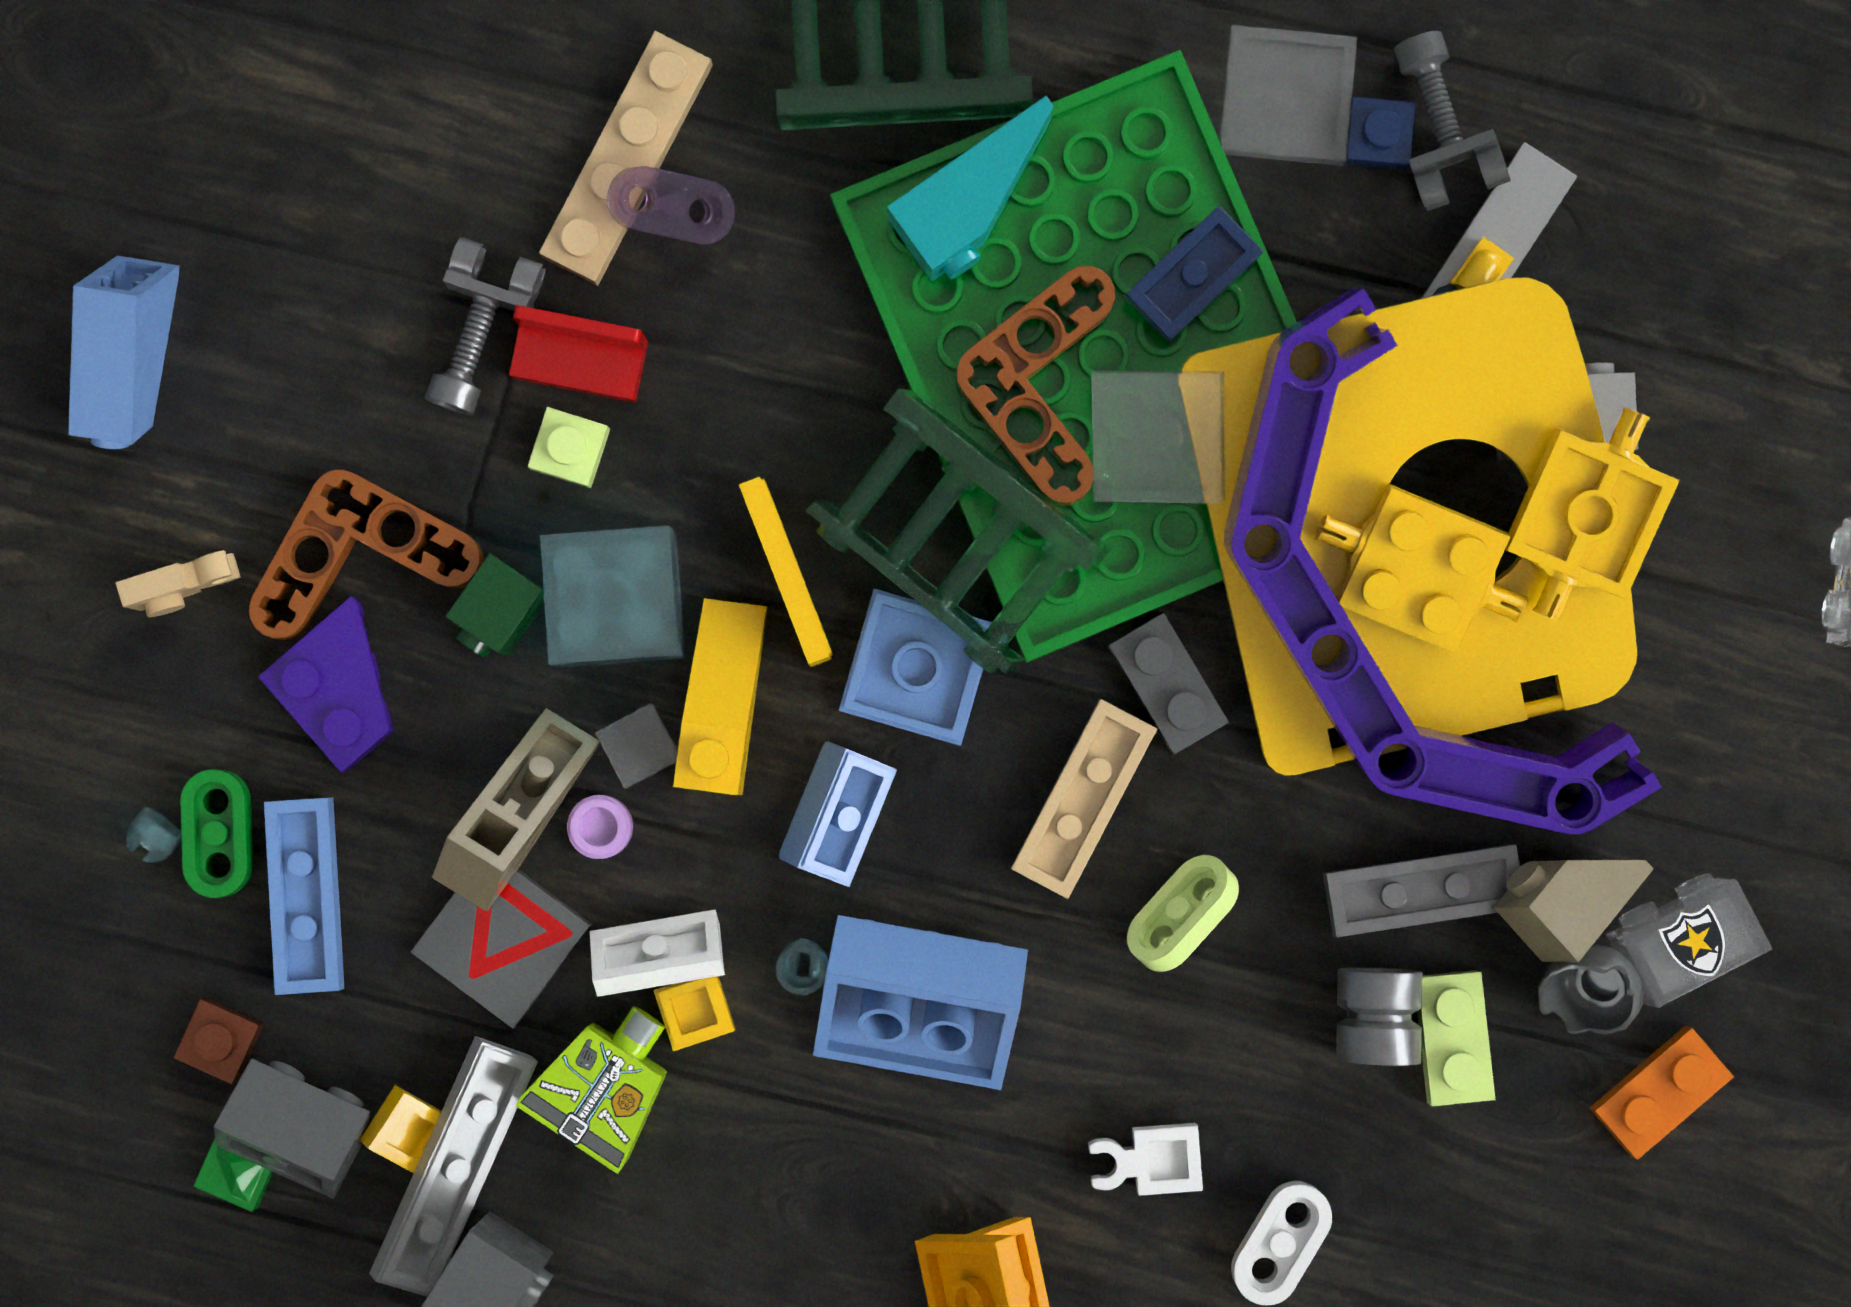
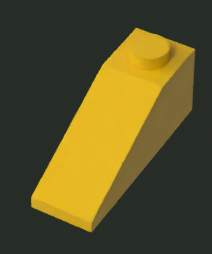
(721, 698)

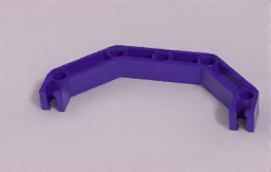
(1301, 607)

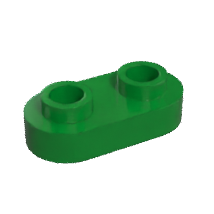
(212, 833)

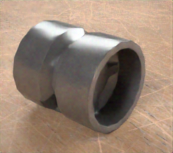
(1379, 1016)

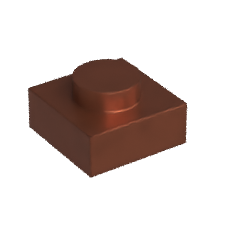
(219, 1040)

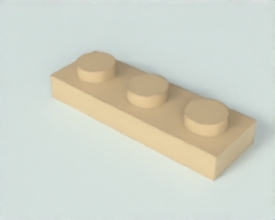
(1084, 798)

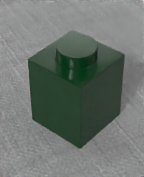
(495, 608)

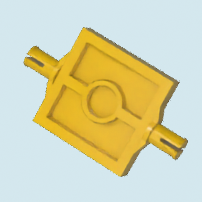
(1590, 513)
(1421, 568)

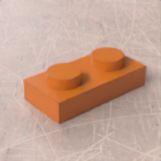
(1661, 1092)

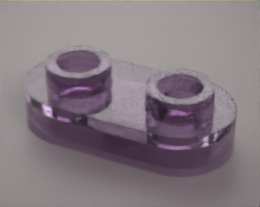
(669, 203)

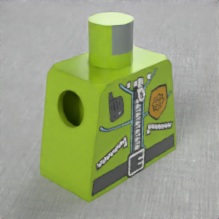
(601, 1089)

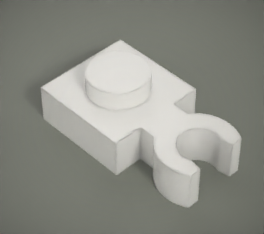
(1161, 1160)

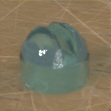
(153, 833)
(788, 967)

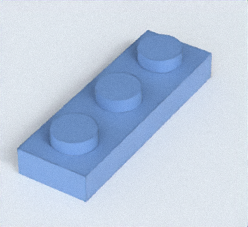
(304, 896)

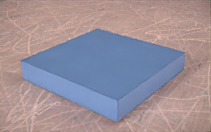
(911, 671)

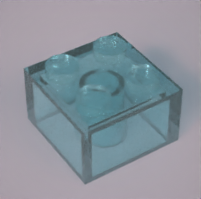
(612, 596)

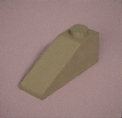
(513, 810)

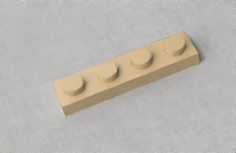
(634, 136)

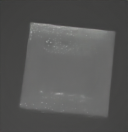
(638, 745)

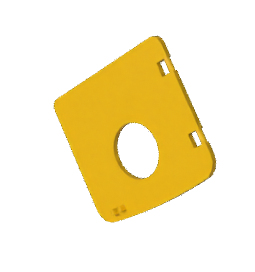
(1467, 365)

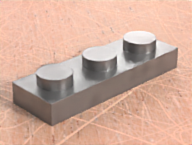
(1418, 890)

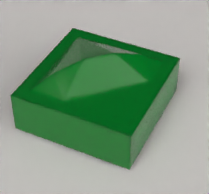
(233, 1178)

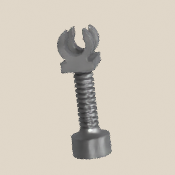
(455, 387)

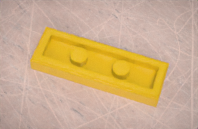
(786, 571)

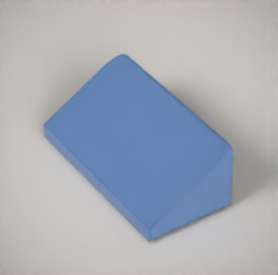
(837, 813)

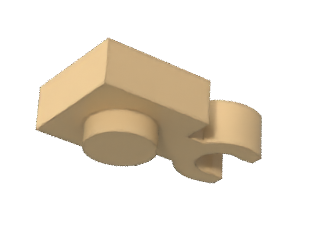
(164, 588)

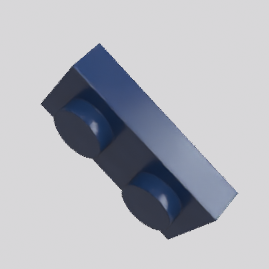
(1194, 274)

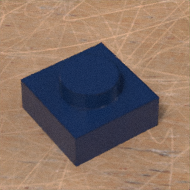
(1380, 133)

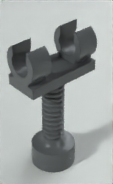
(1422, 58)

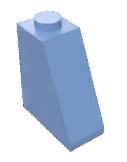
(119, 349)

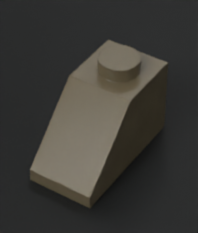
(1568, 903)

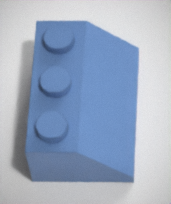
(920, 1002)

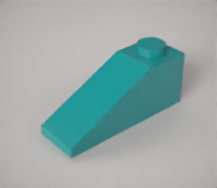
(958, 205)

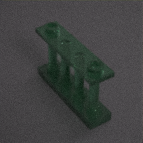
(876, 99)
(1015, 508)

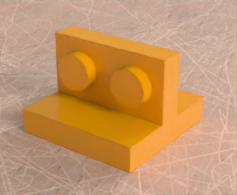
(983, 1267)

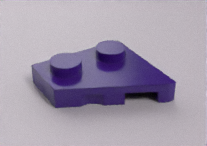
(334, 687)

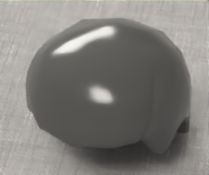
(1594, 994)

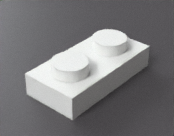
(656, 953)

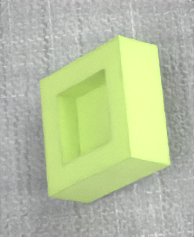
(569, 447)

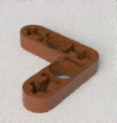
(1019, 366)
(340, 535)

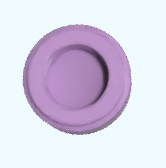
(599, 826)

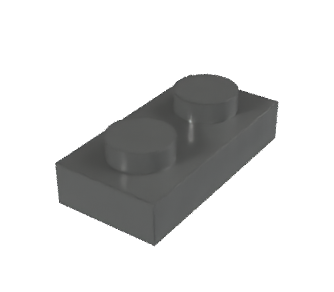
(1168, 684)

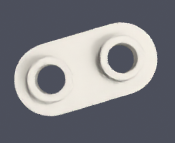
(1285, 1243)

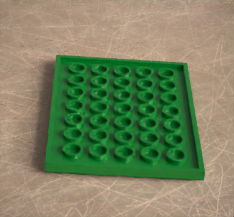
(1108, 189)

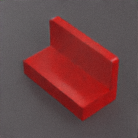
(578, 354)

